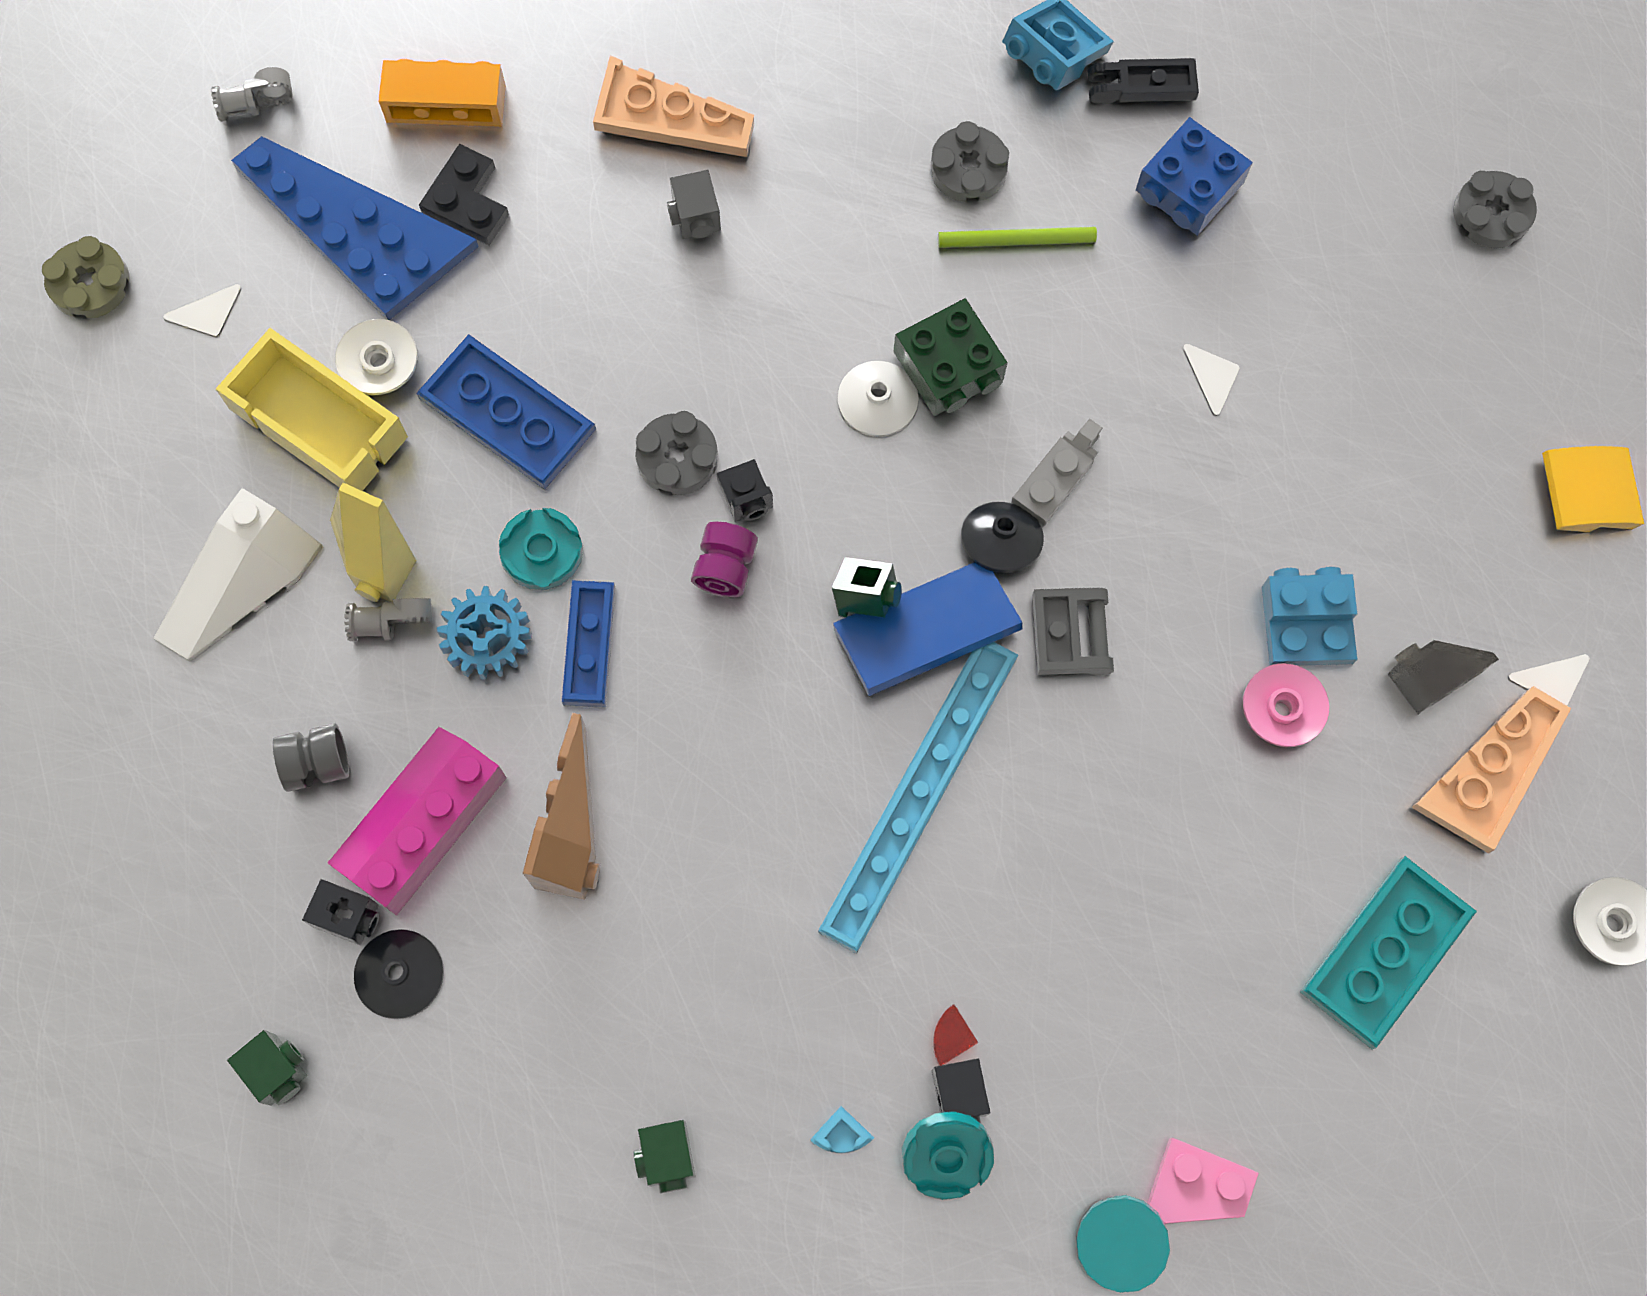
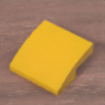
(1592, 488)

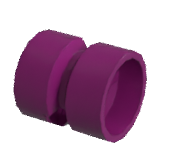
(726, 552)

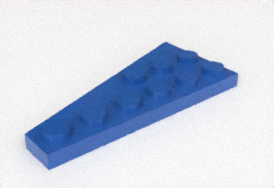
(368, 237)

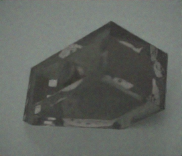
(1436, 671)

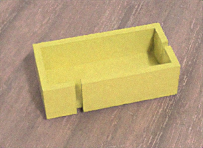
(312, 411)

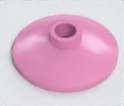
(1299, 692)

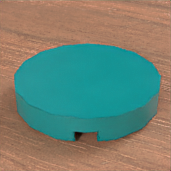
(540, 548)
(947, 1155)
(1123, 1244)

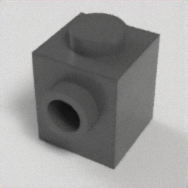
(694, 205)

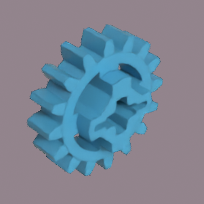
(481, 616)

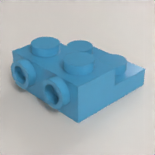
(1055, 42)
(1310, 617)

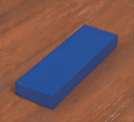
(588, 644)

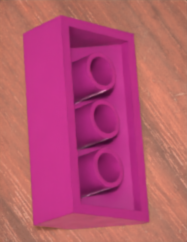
(418, 819)

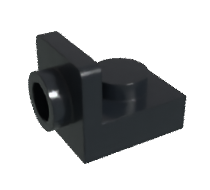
(745, 491)

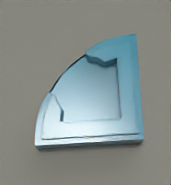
(841, 1134)

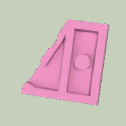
(1199, 1185)

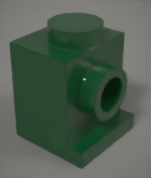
(866, 588)

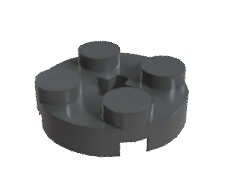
(975, 143)
(1508, 192)
(669, 474)

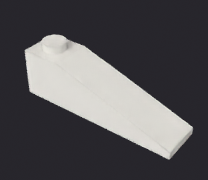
(239, 568)

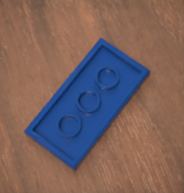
(506, 411)
(928, 627)

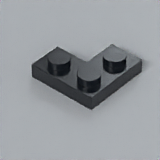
(456, 196)

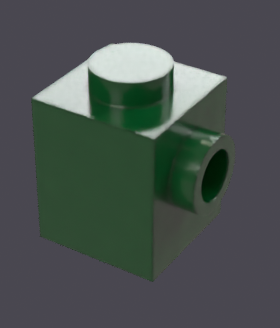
(269, 1068)
(665, 1156)

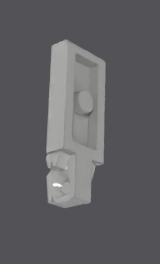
(1058, 473)

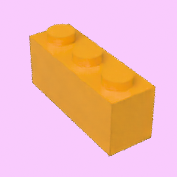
(442, 93)

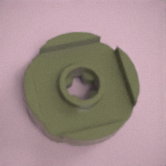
(81, 257)

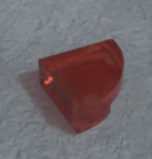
(951, 1036)

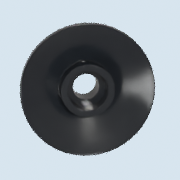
(1000, 549)
(416, 986)

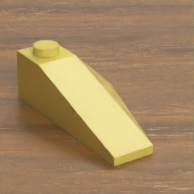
(370, 544)

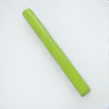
(1017, 237)

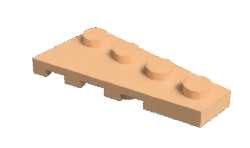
(650, 109)
(1492, 777)

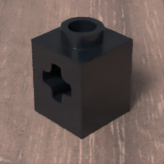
(329, 900)
(961, 1088)

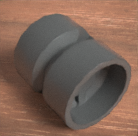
(304, 759)

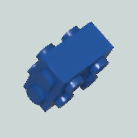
(1193, 176)

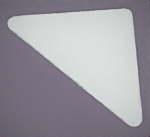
(206, 313)
(1213, 374)
(1555, 679)

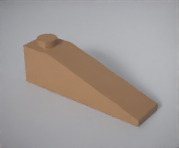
(563, 843)

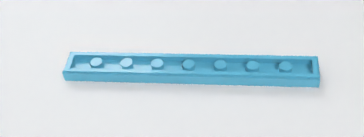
(917, 796)

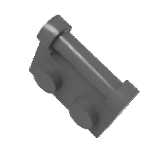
(1059, 635)

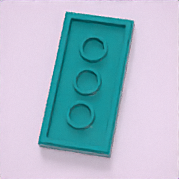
(1388, 952)

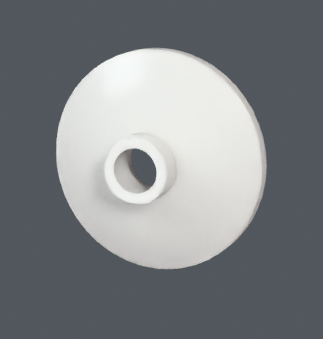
(374, 341)
(873, 414)
(1628, 906)

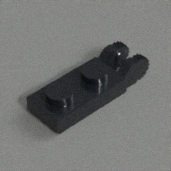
(1144, 80)

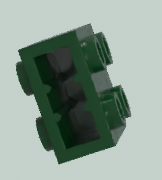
(950, 357)

